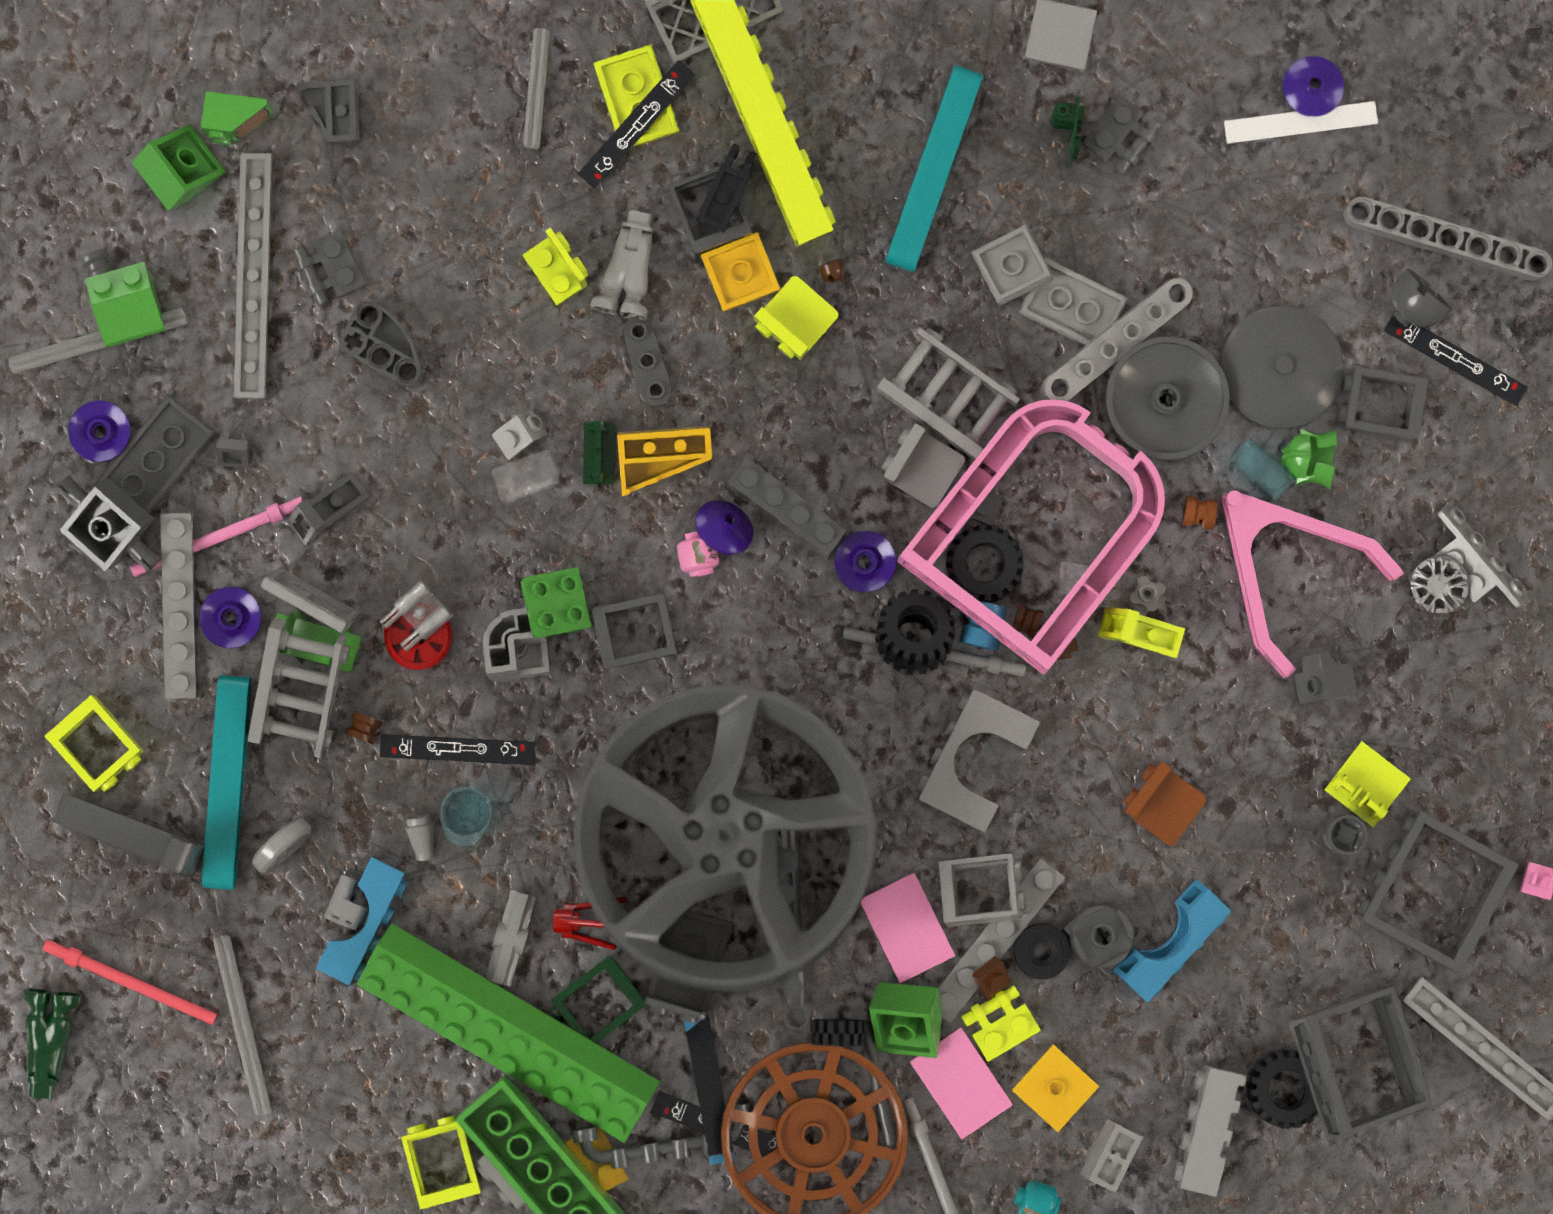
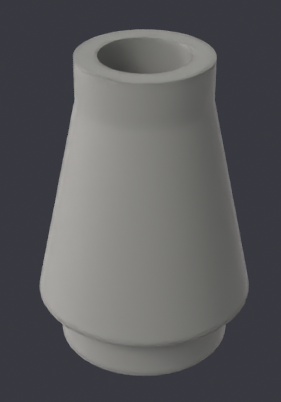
(421, 835)

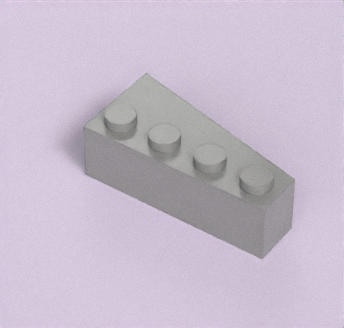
(1209, 1130)

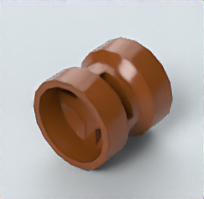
(1199, 512)

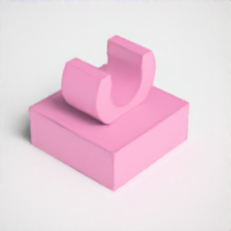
(1537, 881)

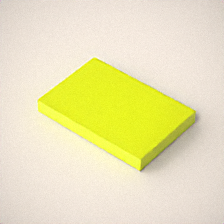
(626, 82)

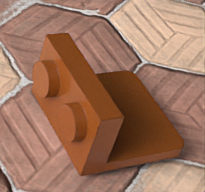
(1164, 803)

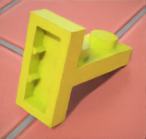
(1141, 631)

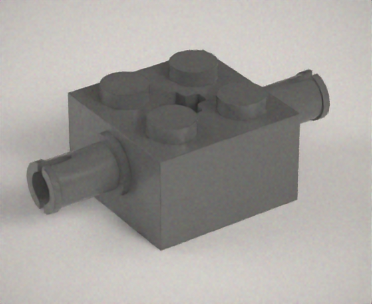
(107, 524)

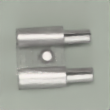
(421, 610)

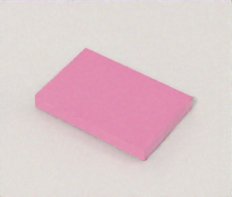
(907, 927)
(962, 1084)

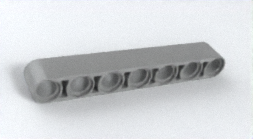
(1462, 236)

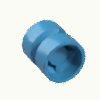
(976, 636)

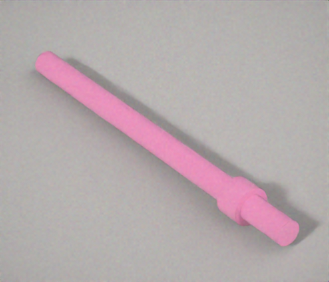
(273, 513)

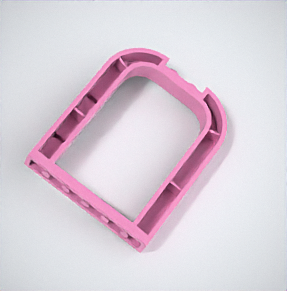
(981, 479)

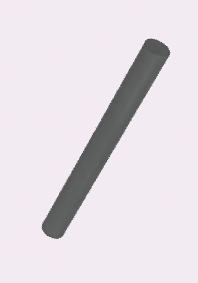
(882, 1107)

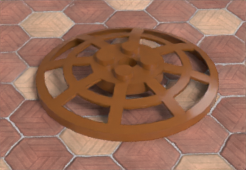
(814, 1112)

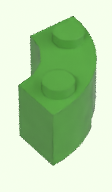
(300, 627)

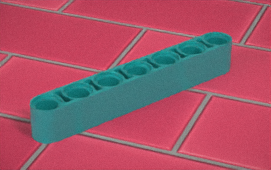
(934, 168)
(226, 782)

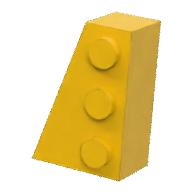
(660, 453)

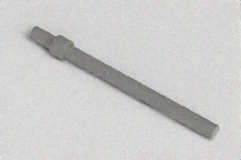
(993, 664)
(919, 1129)

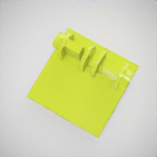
(1367, 784)

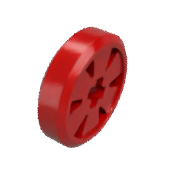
(420, 655)

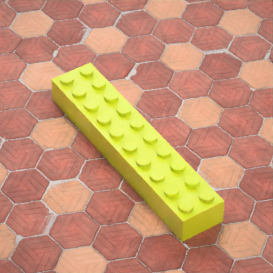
(764, 119)

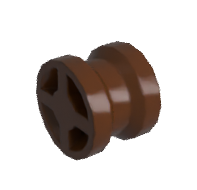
(1027, 620)
(363, 727)

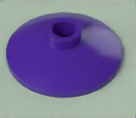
(1306, 99)
(86, 422)
(724, 527)
(865, 545)
(214, 614)

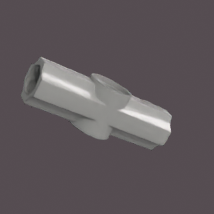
(510, 938)

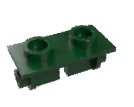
(598, 453)

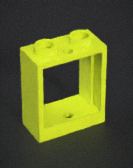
(74, 721)
(450, 1193)

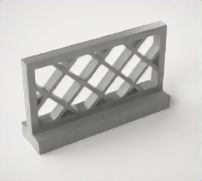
(654, 5)

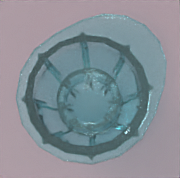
(465, 815)

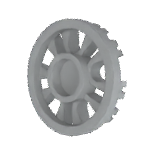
(1440, 584)

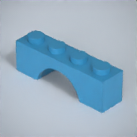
(380, 885)
(1198, 917)

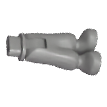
(628, 269)

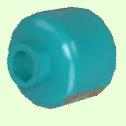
(1037, 1199)

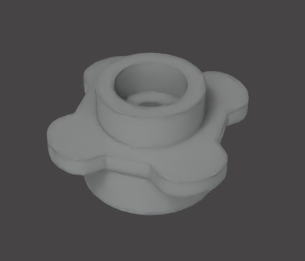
(1151, 601)

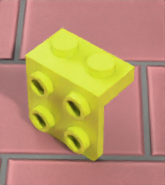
(795, 318)

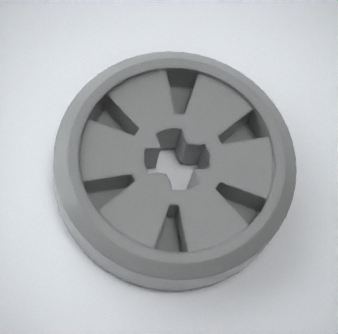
(281, 845)

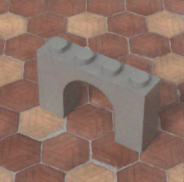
(977, 716)

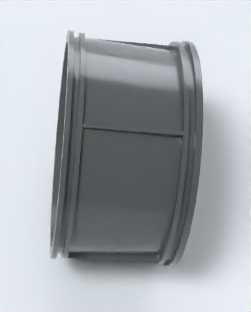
(724, 837)

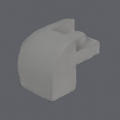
(512, 649)

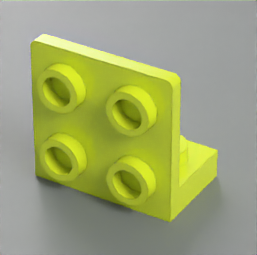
(555, 268)

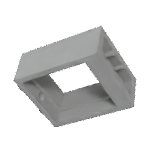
(949, 889)

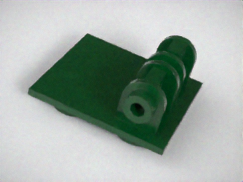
(1069, 117)

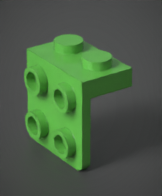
(555, 603)

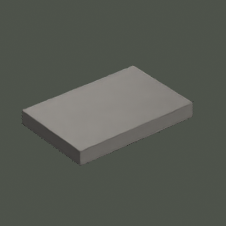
(1073, 305)
(310, 599)

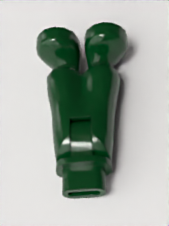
(47, 1038)

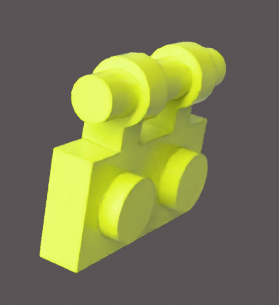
(1004, 1032)

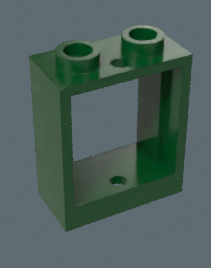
(623, 982)

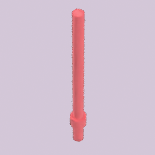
(75, 957)

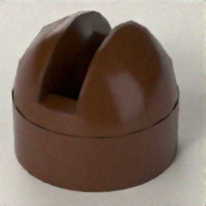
(832, 270)

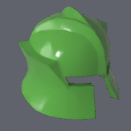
(1311, 458)

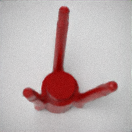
(568, 921)

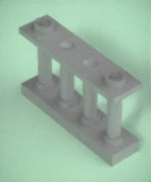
(919, 407)
(269, 696)

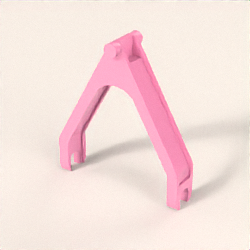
(1244, 520)

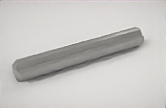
(536, 88)

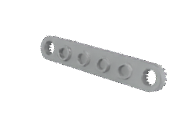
(1117, 339)

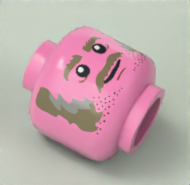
(696, 556)

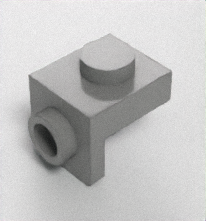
(519, 433)

